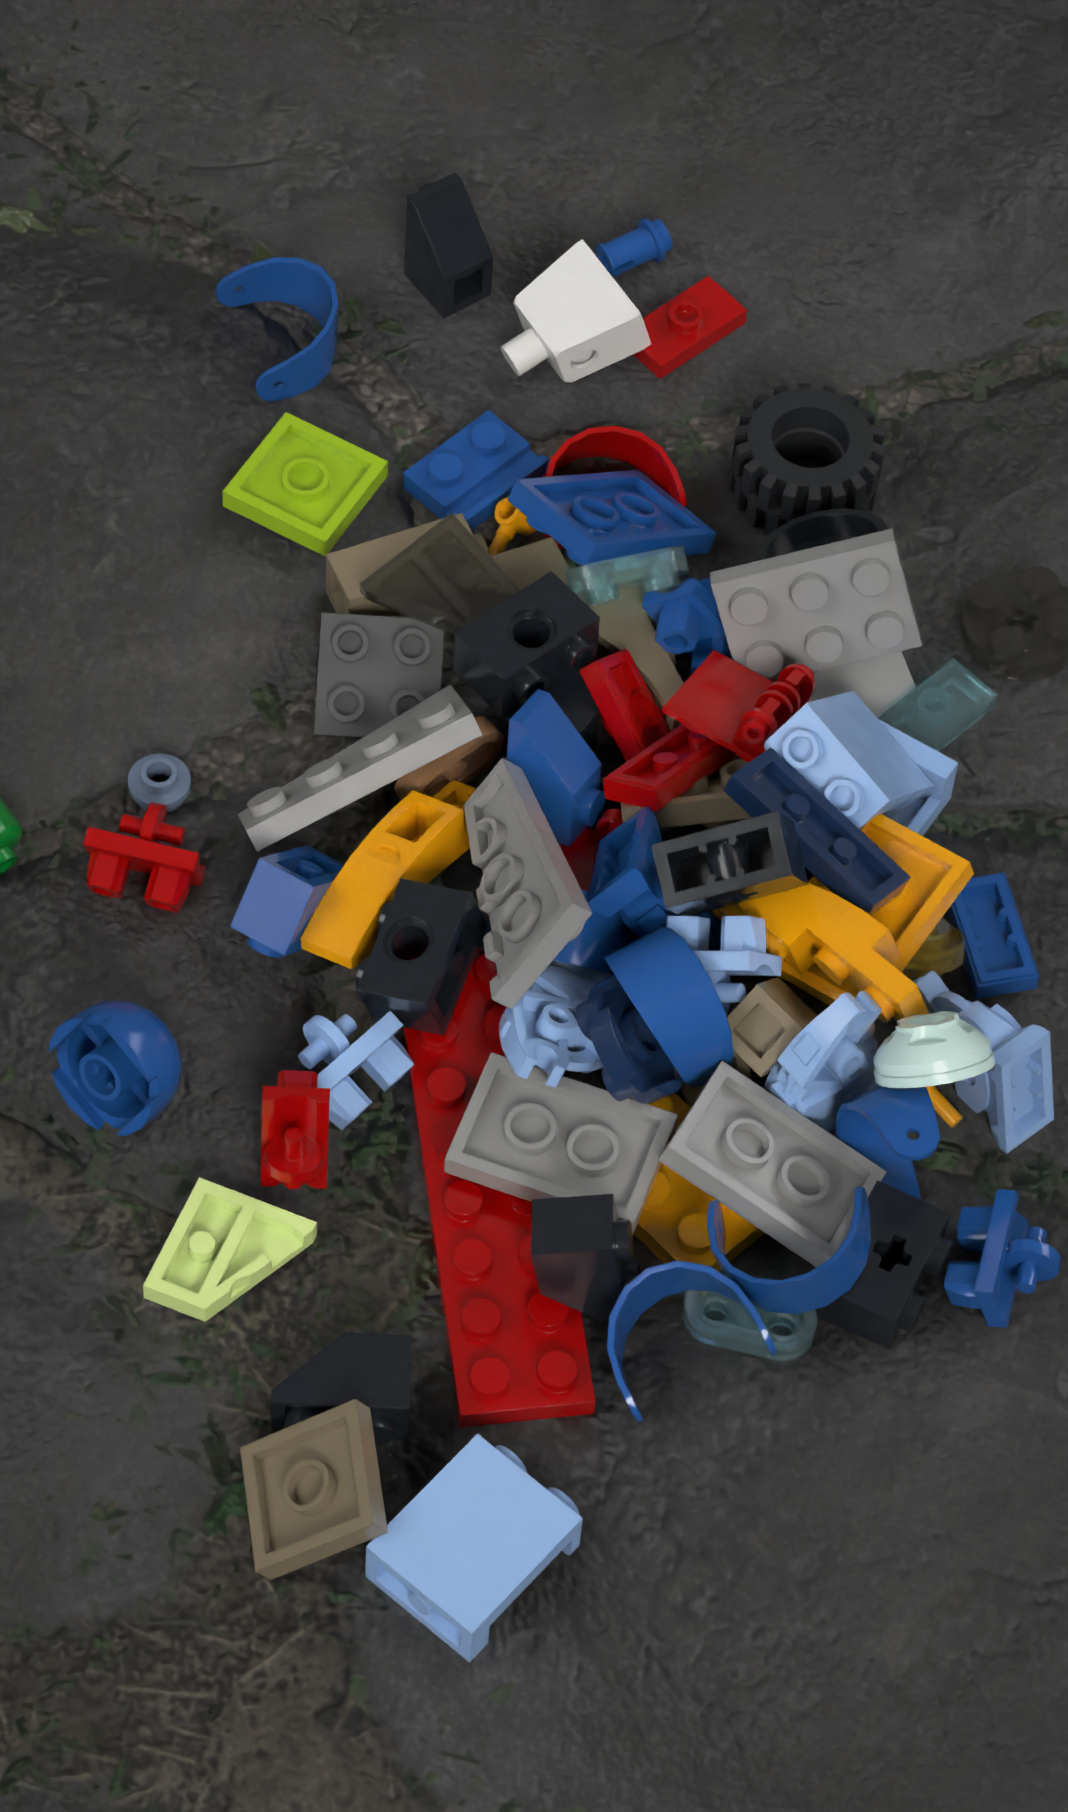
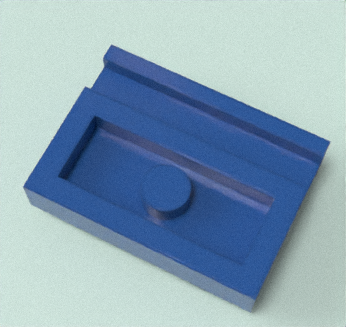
(473, 470)

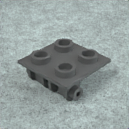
(373, 671)

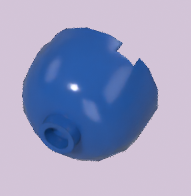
(116, 1065)

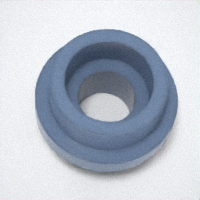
(170, 792)

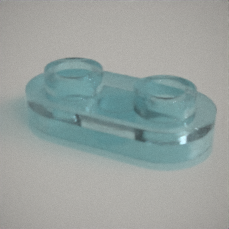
(602, 580)
(740, 1332)

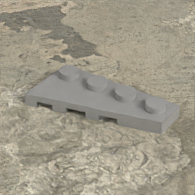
(370, 763)
(524, 882)

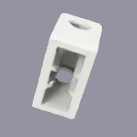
(575, 319)

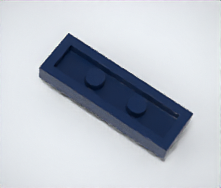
(827, 839)

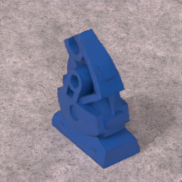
(628, 879)

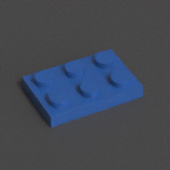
(609, 515)

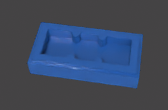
(995, 941)

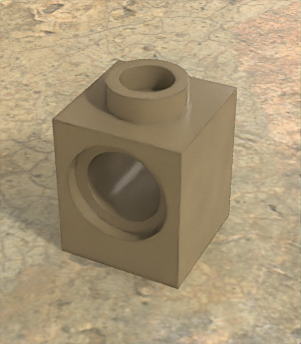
(767, 1024)

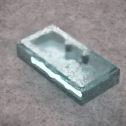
(942, 706)

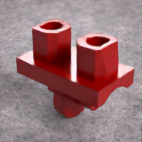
(169, 867)
(295, 1131)

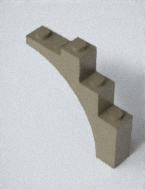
(621, 623)

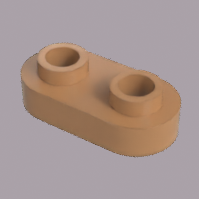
(459, 765)

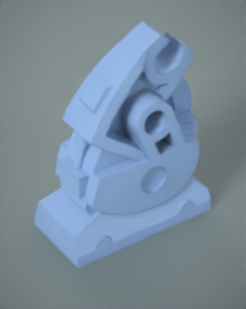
(544, 1024)
(829, 1060)
(1019, 1086)

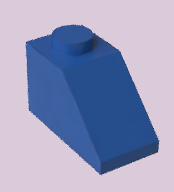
(557, 766)
(283, 899)

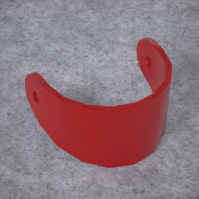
(624, 446)

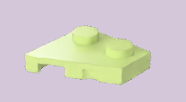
(223, 1250)

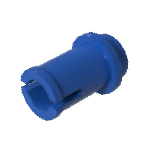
(635, 247)

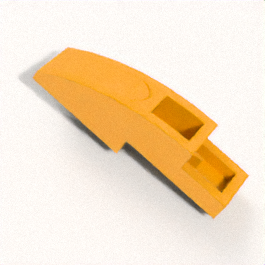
(410, 844)
(842, 939)

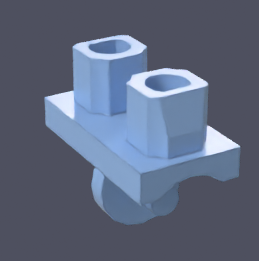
(740, 952)
(374, 1051)

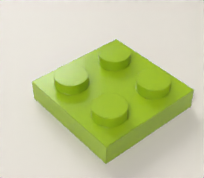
(305, 484)

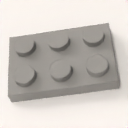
(818, 606)
(558, 1140)
(770, 1165)

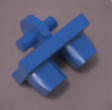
(688, 621)
(1010, 1260)

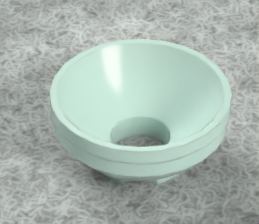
(932, 1052)

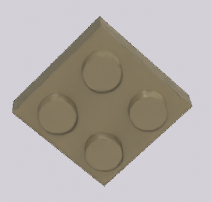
(313, 1489)

